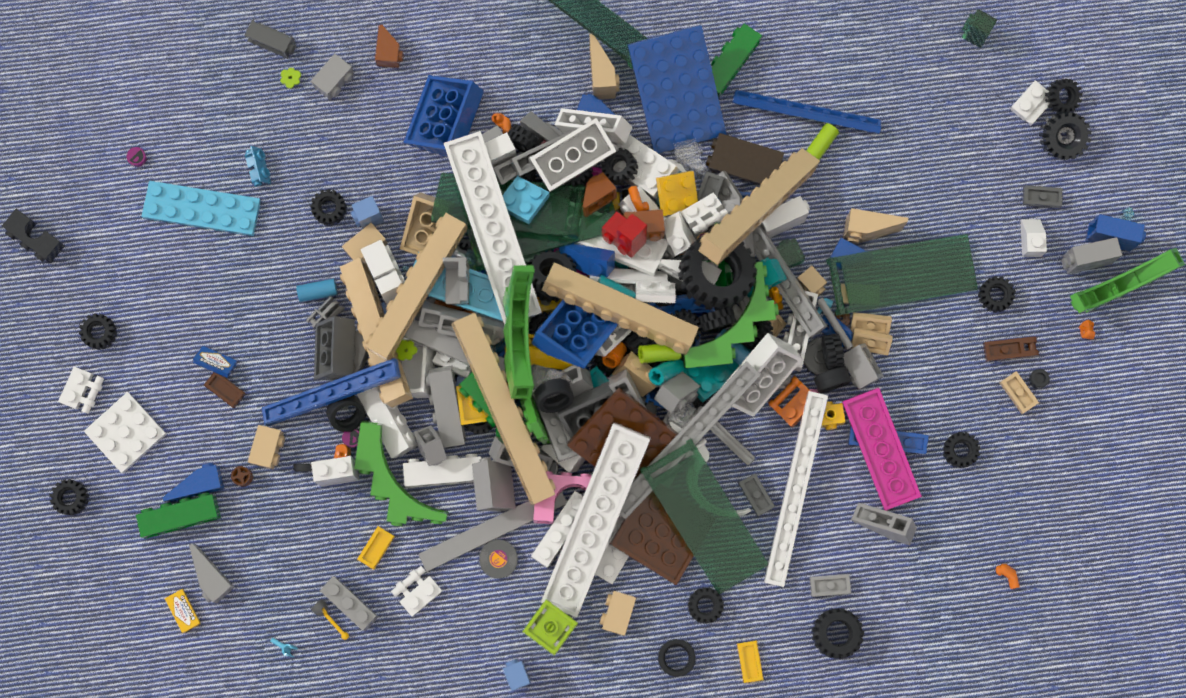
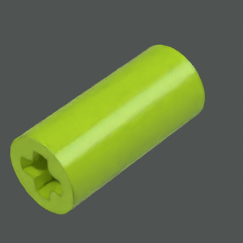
(823, 141)
(657, 353)

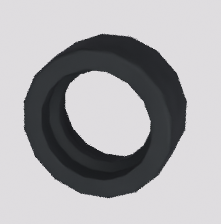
(556, 403)
(350, 423)
(691, 657)

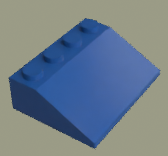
(443, 113)
(573, 334)

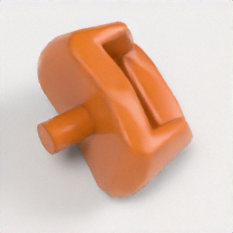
(1086, 329)
(342, 451)

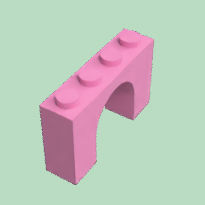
(545, 509)

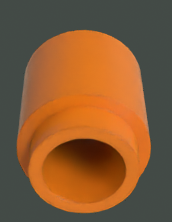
(615, 356)

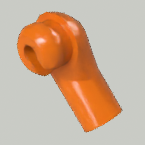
(1010, 573)

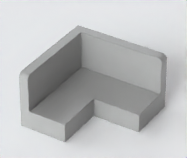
(456, 280)

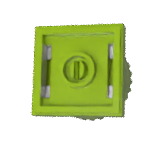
(550, 627)

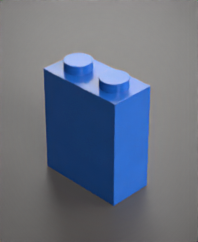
(1127, 232)

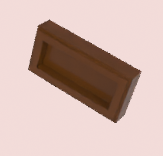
(225, 389)

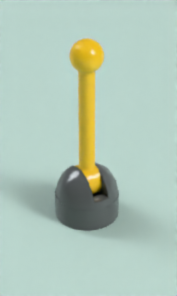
(321, 609)

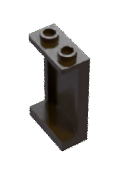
(743, 159)

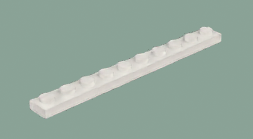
(795, 489)

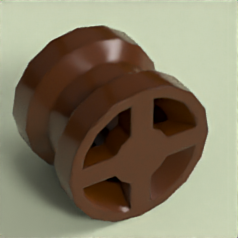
(239, 474)

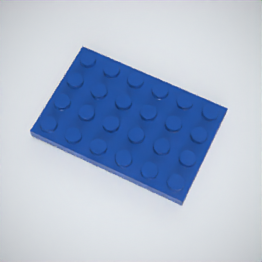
(677, 88)

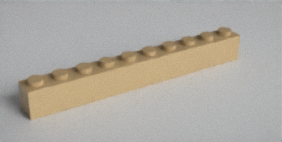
(759, 206)
(503, 408)

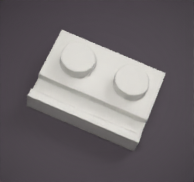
(1031, 103)
(655, 292)

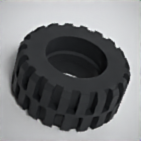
(708, 293)

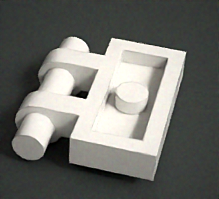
(704, 213)
(76, 388)
(421, 595)

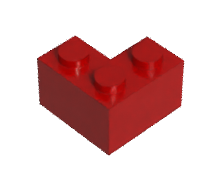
(626, 234)

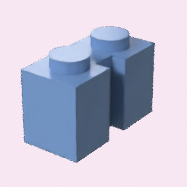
(366, 213)
(516, 674)

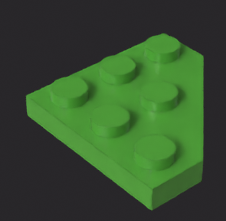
(534, 421)

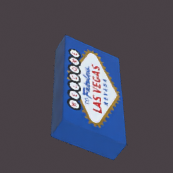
(215, 361)

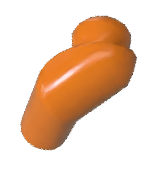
(502, 121)
(636, 199)

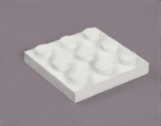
(125, 432)

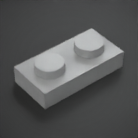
(830, 585)

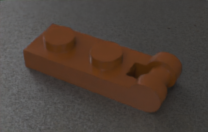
(1010, 349)

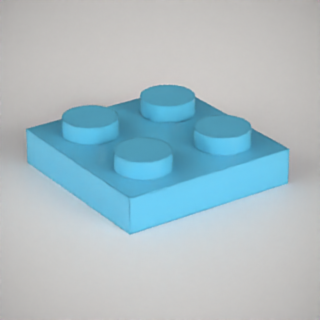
(524, 199)

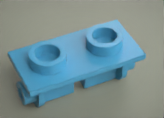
(256, 158)

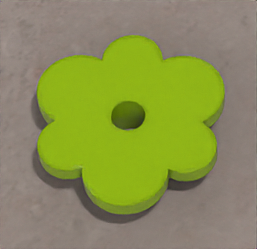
(287, 74)
(402, 351)

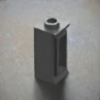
(270, 39)

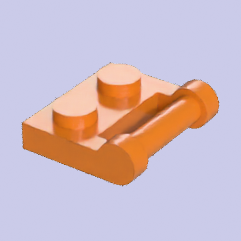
(793, 410)

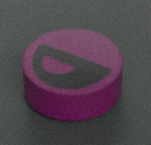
(136, 157)
(351, 438)

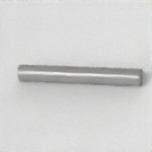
(834, 323)

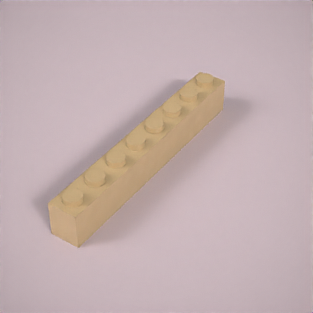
(416, 287)
(620, 309)
(368, 310)

